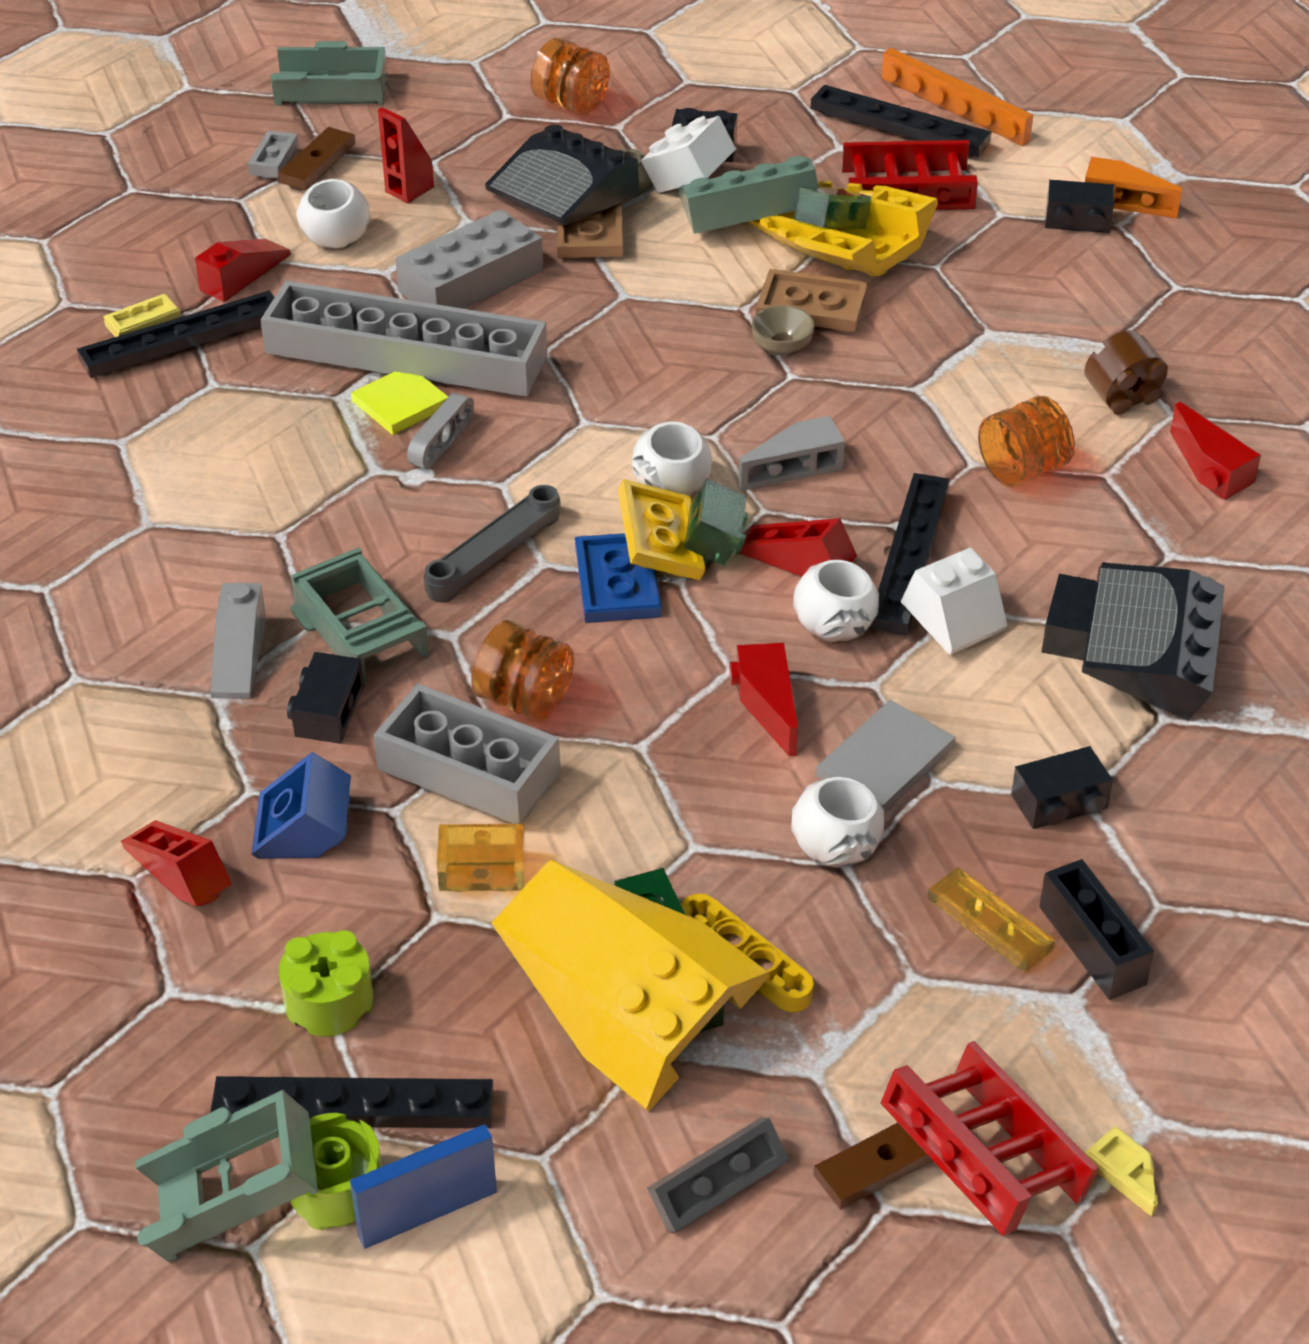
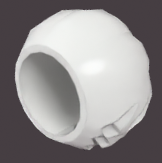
(339, 215)
(672, 458)
(836, 600)
(838, 821)

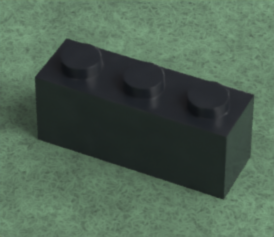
(1096, 929)

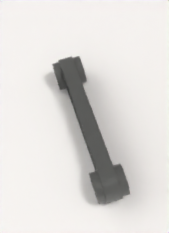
(492, 543)

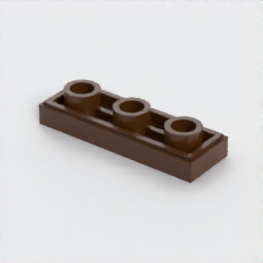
(316, 158)
(870, 1165)

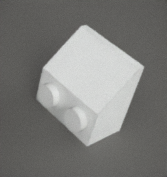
(957, 601)

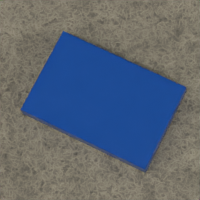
(611, 584)
(424, 1186)

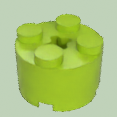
(326, 982)
(340, 1154)

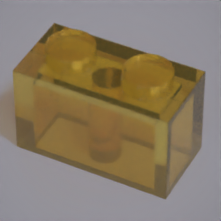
(481, 857)

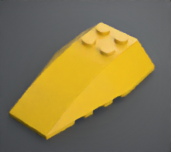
(892, 231)
(623, 973)

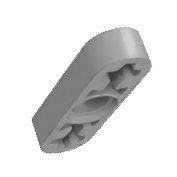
(440, 430)

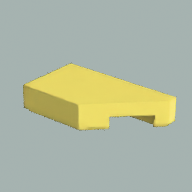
(1126, 1168)

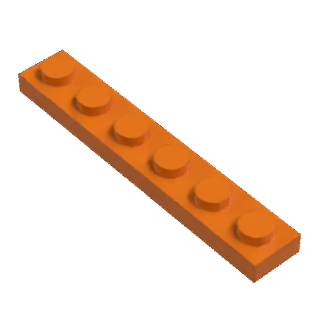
(957, 96)

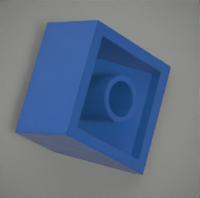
(302, 811)

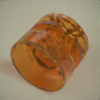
(570, 76)
(1026, 441)
(522, 670)

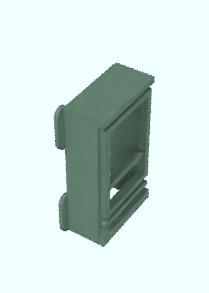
(330, 74)
(365, 640)
(213, 1142)

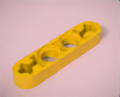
(756, 947)

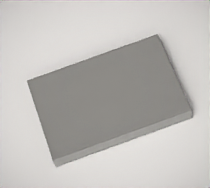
(888, 753)

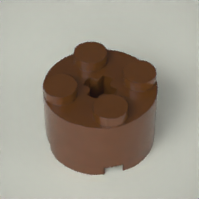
(1126, 371)

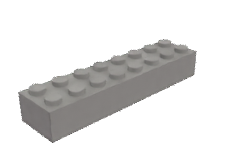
(405, 337)

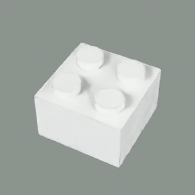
(688, 153)

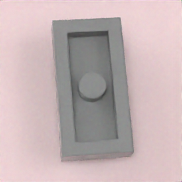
(272, 154)

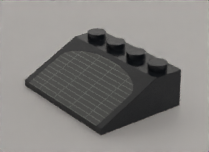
(566, 176)
(1155, 634)

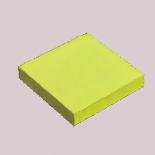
(399, 400)

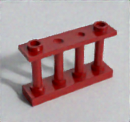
(892, 157)
(962, 1155)

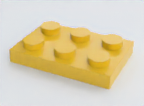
(657, 529)

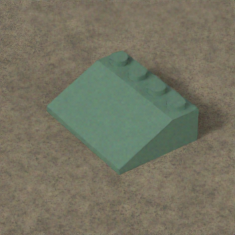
(746, 194)

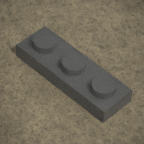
(718, 1174)

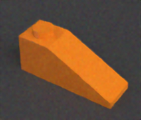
(1135, 188)

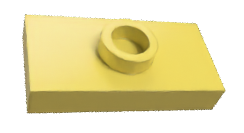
(142, 315)

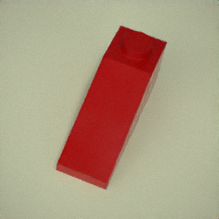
(404, 159)
(235, 264)
(1213, 454)
(798, 544)
(767, 691)
(179, 861)

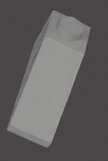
(795, 453)
(237, 640)

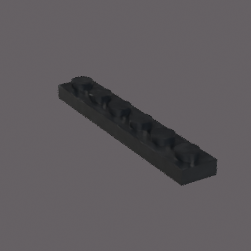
(897, 119)
(174, 335)
(909, 550)
(372, 1100)

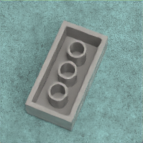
(471, 262)
(467, 753)

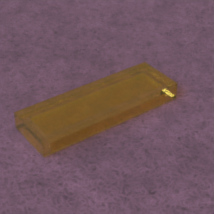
(991, 919)

